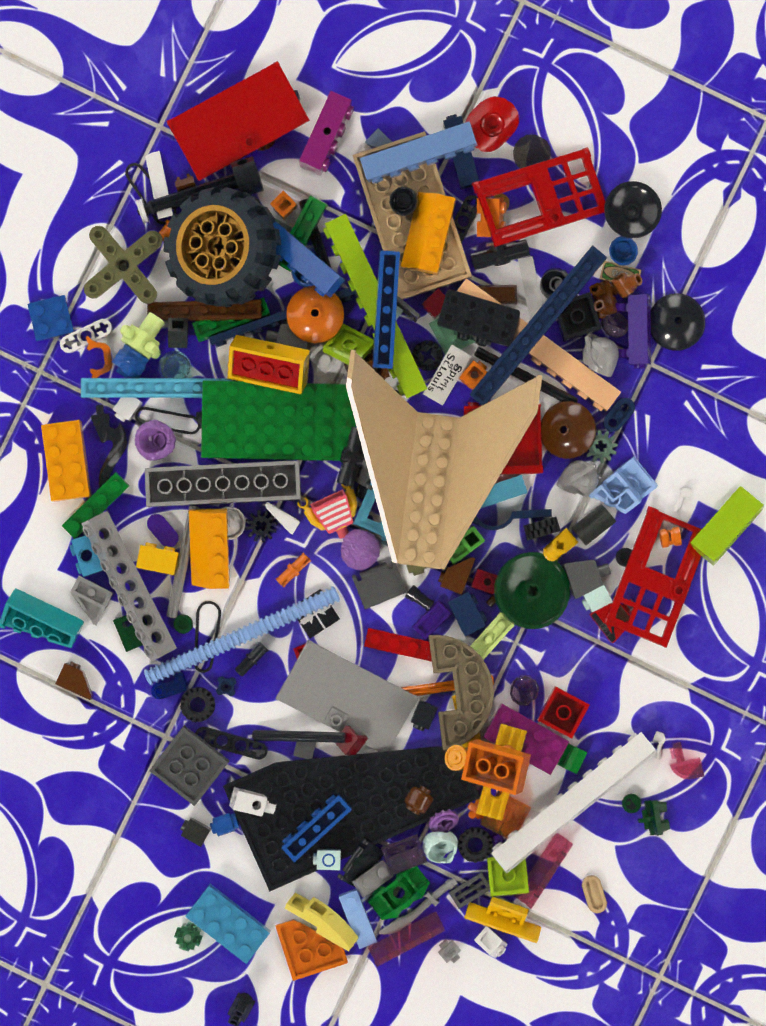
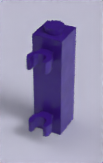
(638, 330)

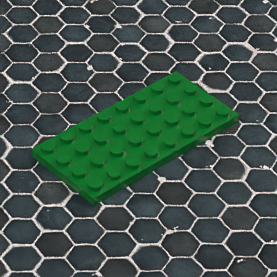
(274, 424)

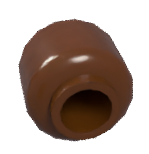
(418, 799)

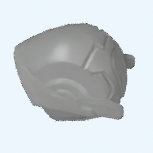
(600, 355)
(579, 478)

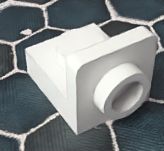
(321, 359)
(491, 942)

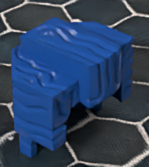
(130, 362)

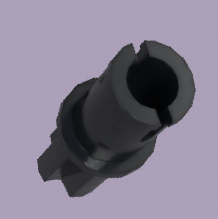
(251, 659)

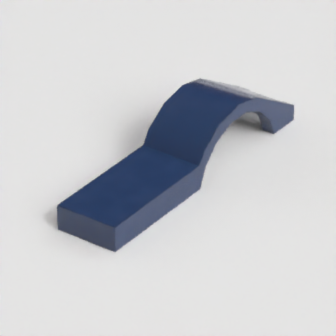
(516, 515)

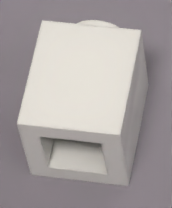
(126, 408)

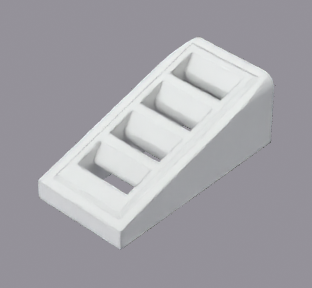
(288, 522)

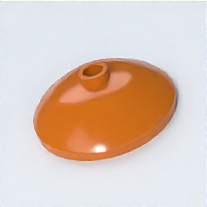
(312, 328)

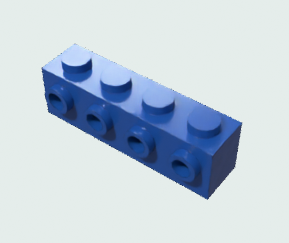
(317, 827)

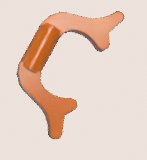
(107, 357)

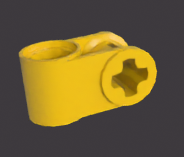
(559, 545)

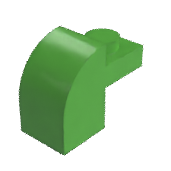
(470, 541)

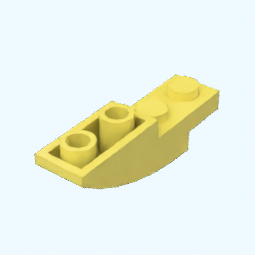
(326, 920)

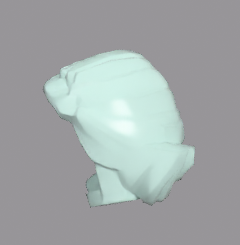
(438, 844)

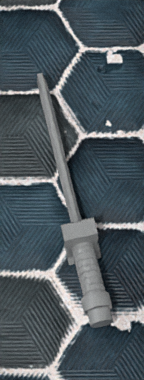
(403, 921)

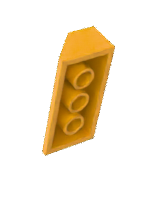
(428, 233)
(209, 548)

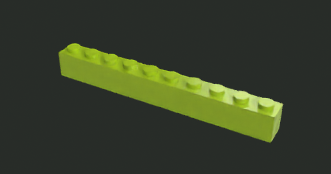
(365, 283)

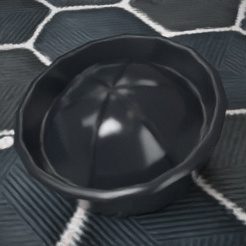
(550, 279)

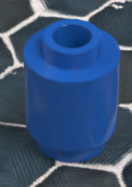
(224, 824)

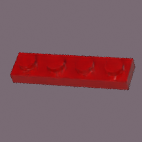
(398, 644)

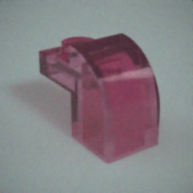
(684, 768)

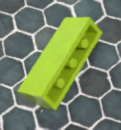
(727, 525)

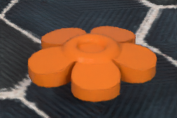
(473, 807)

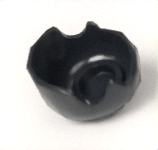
(404, 201)

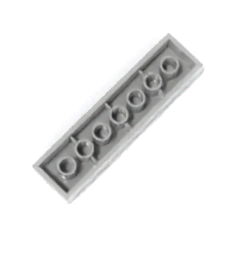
(222, 483)

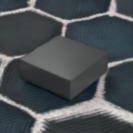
(304, 749)

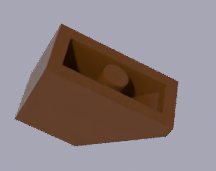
(456, 576)
(74, 680)

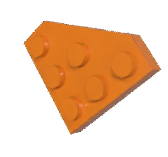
(308, 951)

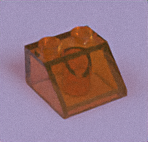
(512, 819)

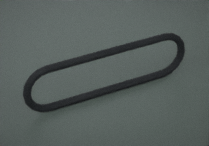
(168, 412)

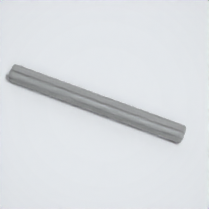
(181, 569)

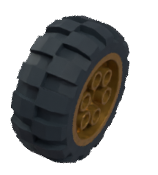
(191, 243)

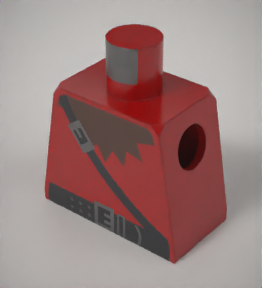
(599, 616)

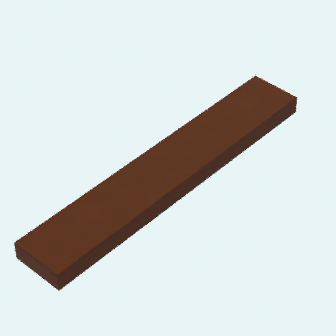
(199, 311)

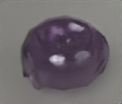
(615, 325)
(524, 690)

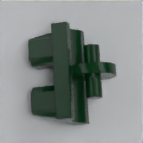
(652, 819)

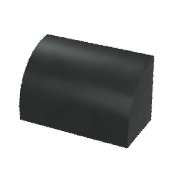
(593, 524)

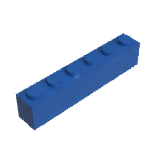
(307, 263)
(386, 309)

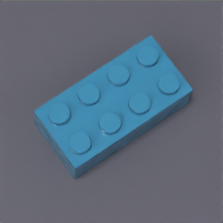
(228, 923)

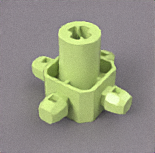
(143, 338)

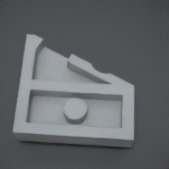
(91, 598)

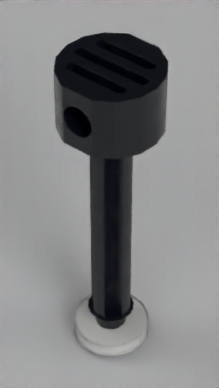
(245, 178)

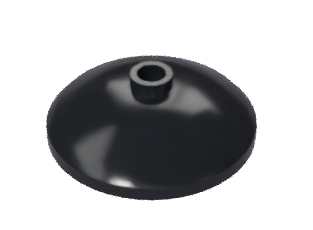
(635, 197)
(673, 335)

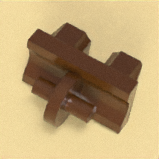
(603, 299)

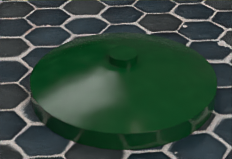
(531, 590)

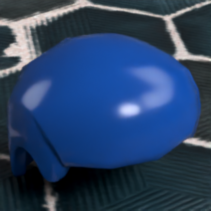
(623, 250)

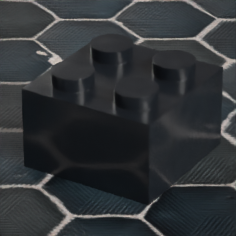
(579, 318)

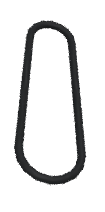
(137, 191)
(197, 627)

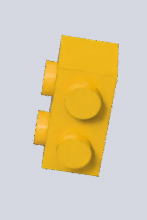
(157, 559)

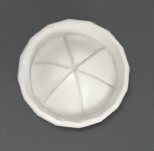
(236, 522)

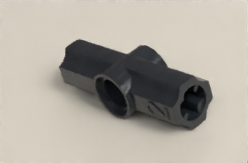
(500, 255)
(351, 459)

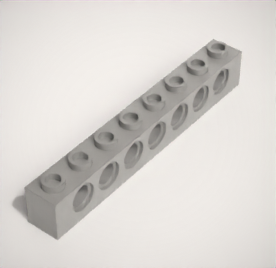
(138, 590)

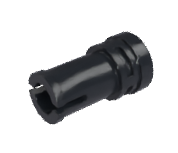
(414, 594)

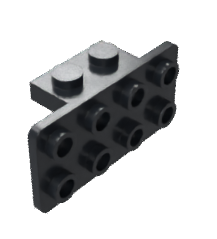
(478, 319)

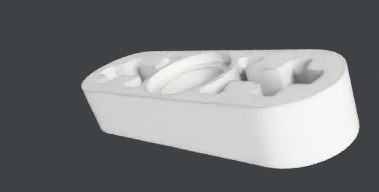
(96, 325)

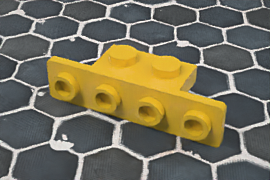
(505, 918)

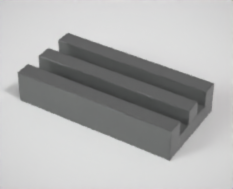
(473, 897)

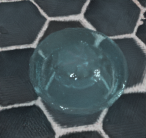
(175, 365)

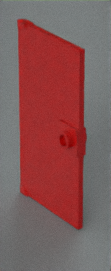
(238, 121)

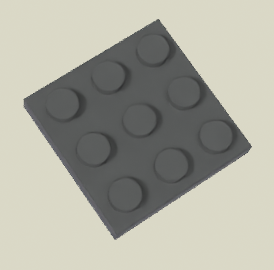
(189, 765)

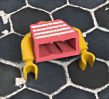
(332, 512)

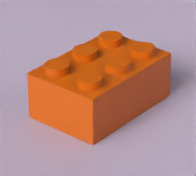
(496, 767)

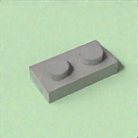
(372, 878)

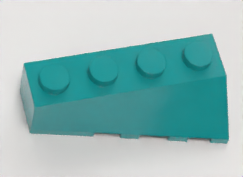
(40, 619)

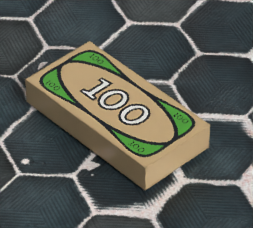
(611, 270)

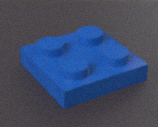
(50, 318)

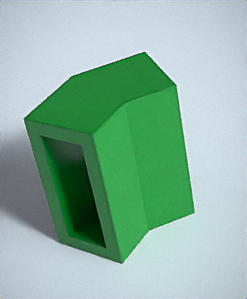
(572, 758)

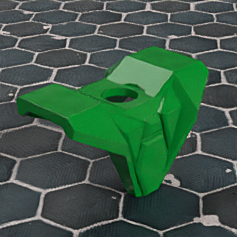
(387, 904)

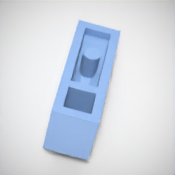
(357, 917)

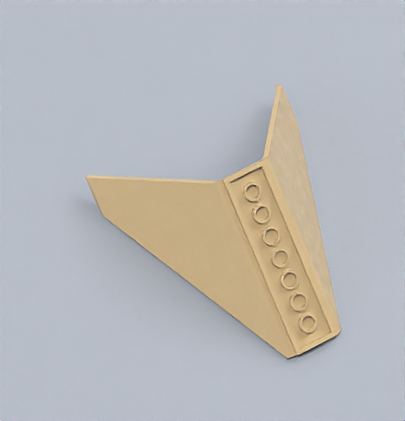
(430, 467)

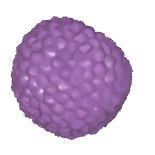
(154, 440)
(360, 549)

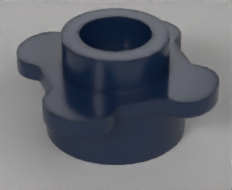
(221, 687)

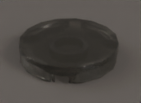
(531, 150)

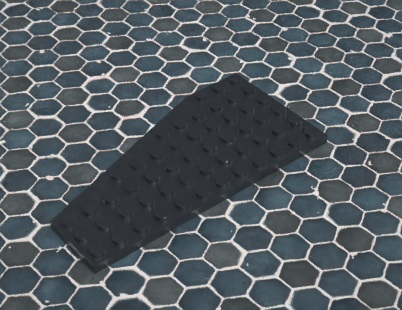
(368, 782)

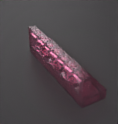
(545, 868)
(406, 938)

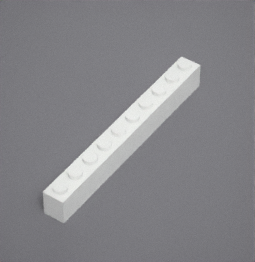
(573, 802)

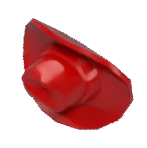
(493, 123)

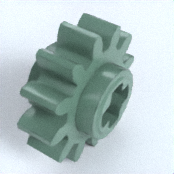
(605, 440)

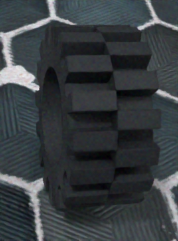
(541, 528)
(209, 704)
(475, 856)

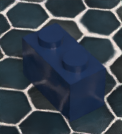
(467, 613)

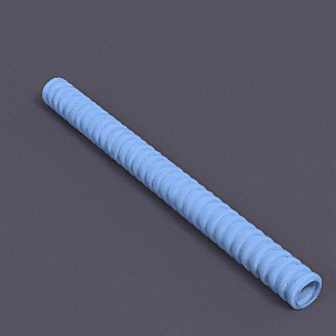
(241, 635)

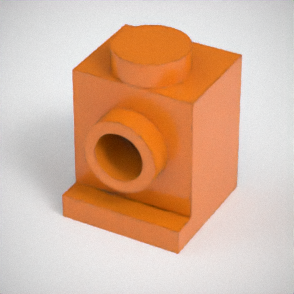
(283, 205)
(466, 377)

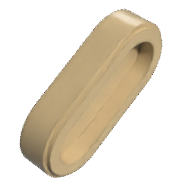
(594, 894)

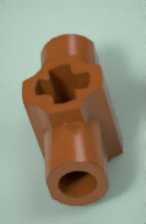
(624, 284)

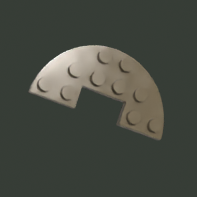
(472, 689)

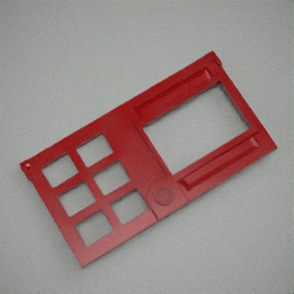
(545, 195)
(654, 581)

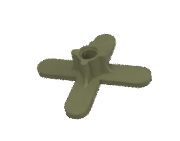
(115, 255)

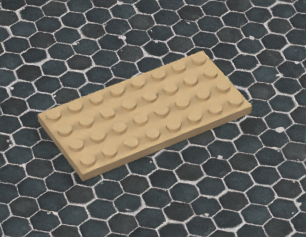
(394, 228)

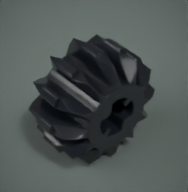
(259, 532)

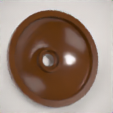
(579, 433)

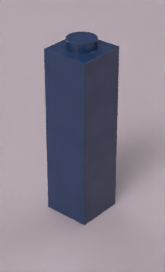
(463, 162)

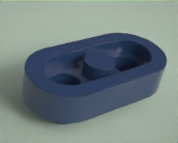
(619, 415)

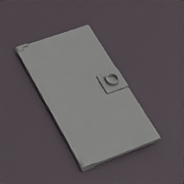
(346, 695)

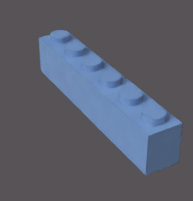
(418, 152)

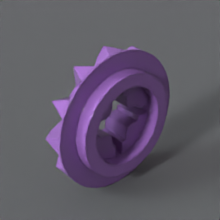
(450, 820)

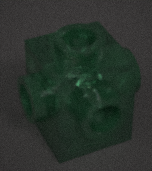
(192, 930)

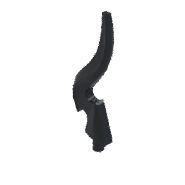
(117, 436)

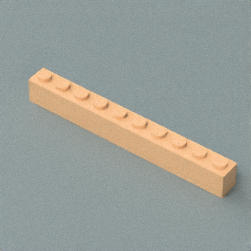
(560, 362)

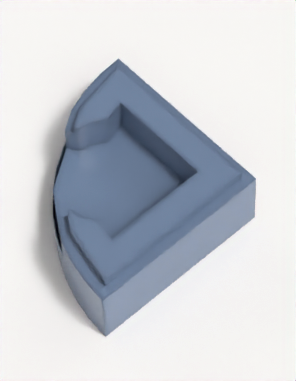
(377, 139)

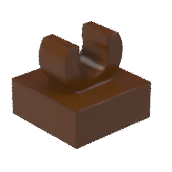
(184, 183)

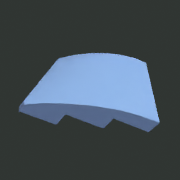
(625, 486)

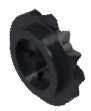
(436, 352)

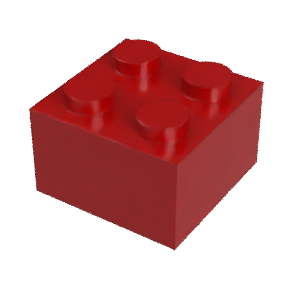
(563, 712)

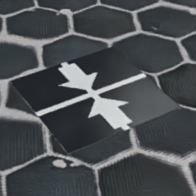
(318, 620)

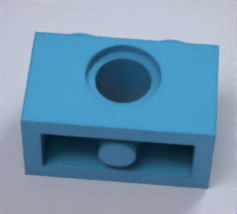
(84, 567)

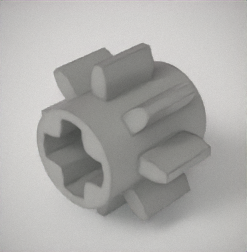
(449, 951)

